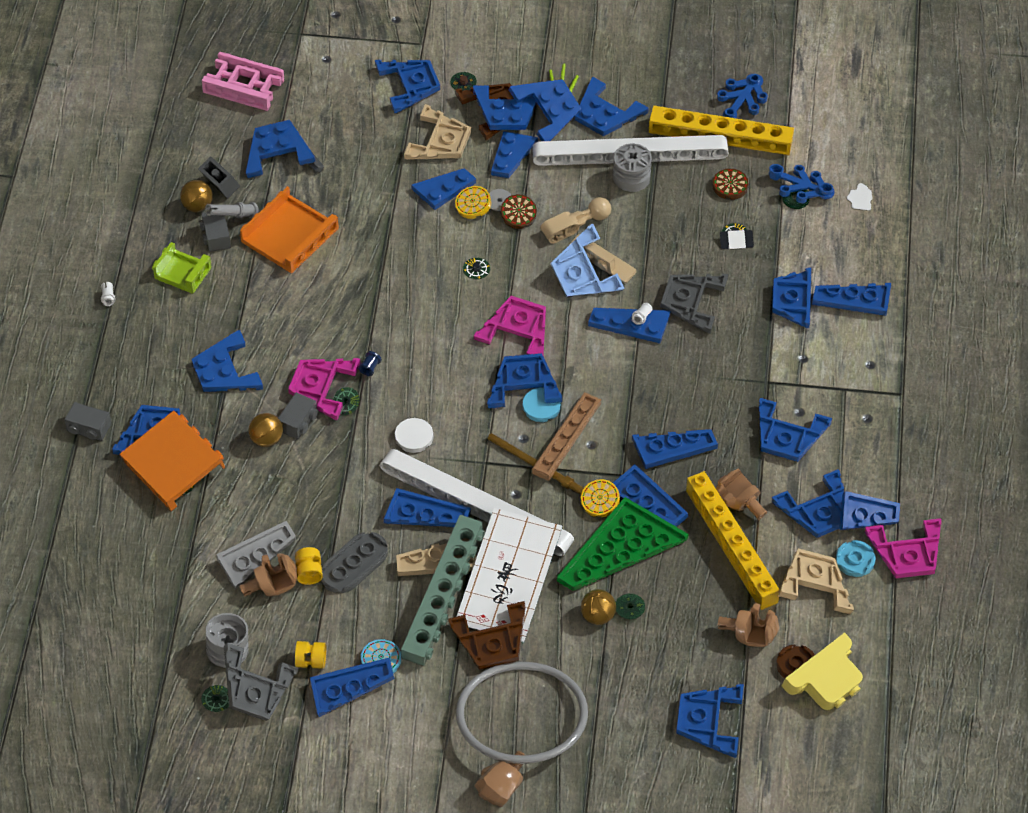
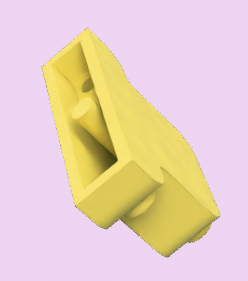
(827, 675)

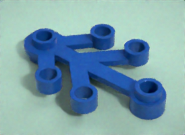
(752, 82)
(821, 190)

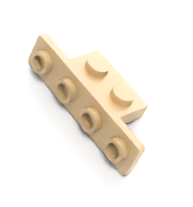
(609, 262)

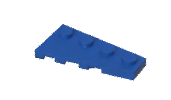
(621, 322)
(662, 449)

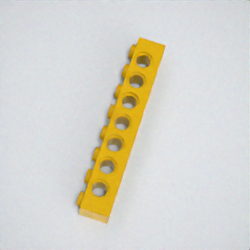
(737, 131)
(732, 540)

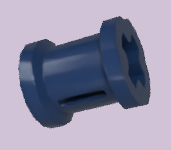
(369, 364)

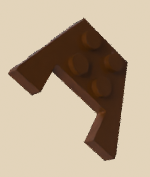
(497, 91)
(495, 644)

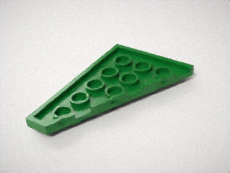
(621, 541)

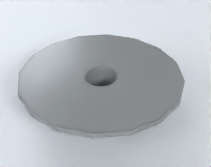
(497, 198)

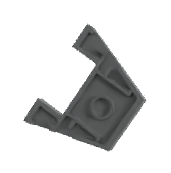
(684, 296)
(252, 692)

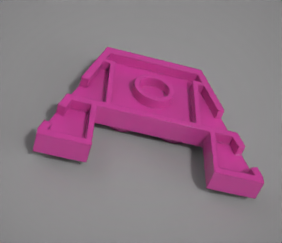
(518, 318)
(314, 379)
(910, 556)

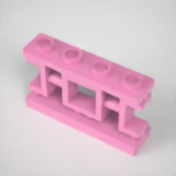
(239, 91)

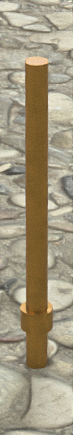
(565, 481)

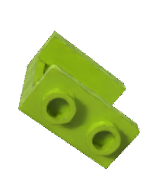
(181, 269)

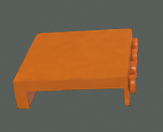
(288, 231)
(171, 458)

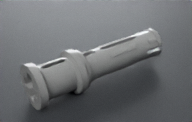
(238, 210)

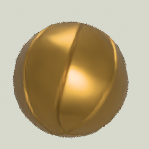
(196, 195)
(265, 430)
(598, 607)

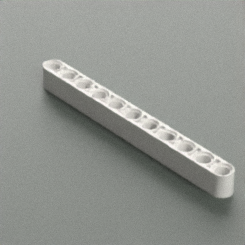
(603, 150)
(455, 491)

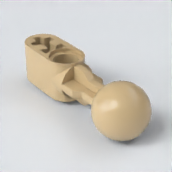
(568, 223)

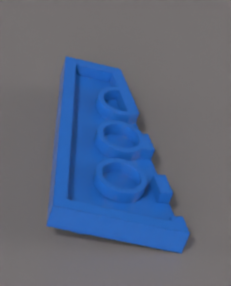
(865, 299)
(645, 492)
(418, 509)
(347, 684)

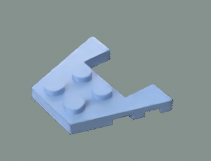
(576, 271)

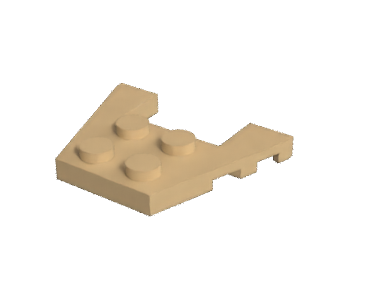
(446, 140)
(818, 573)

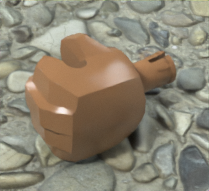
(740, 493)
(272, 579)
(750, 628)
(499, 781)

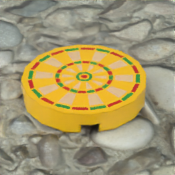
(473, 202)
(600, 498)

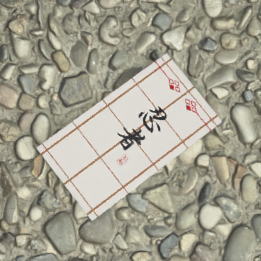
(509, 569)

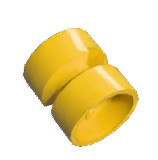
(308, 566)
(317, 651)

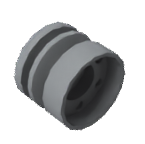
(632, 167)
(222, 630)

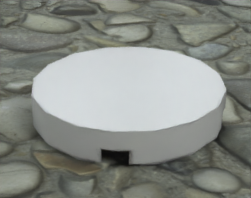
(414, 435)

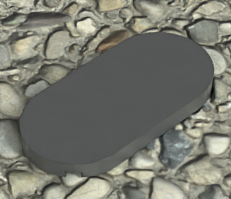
(354, 562)

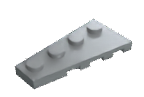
(244, 557)

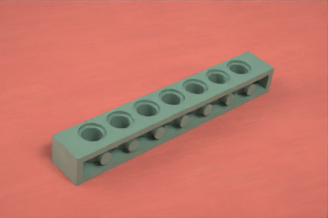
(420, 652)

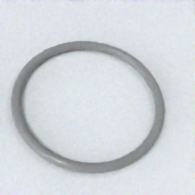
(521, 759)

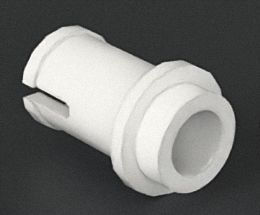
(107, 297)
(640, 315)

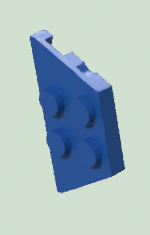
(793, 297)

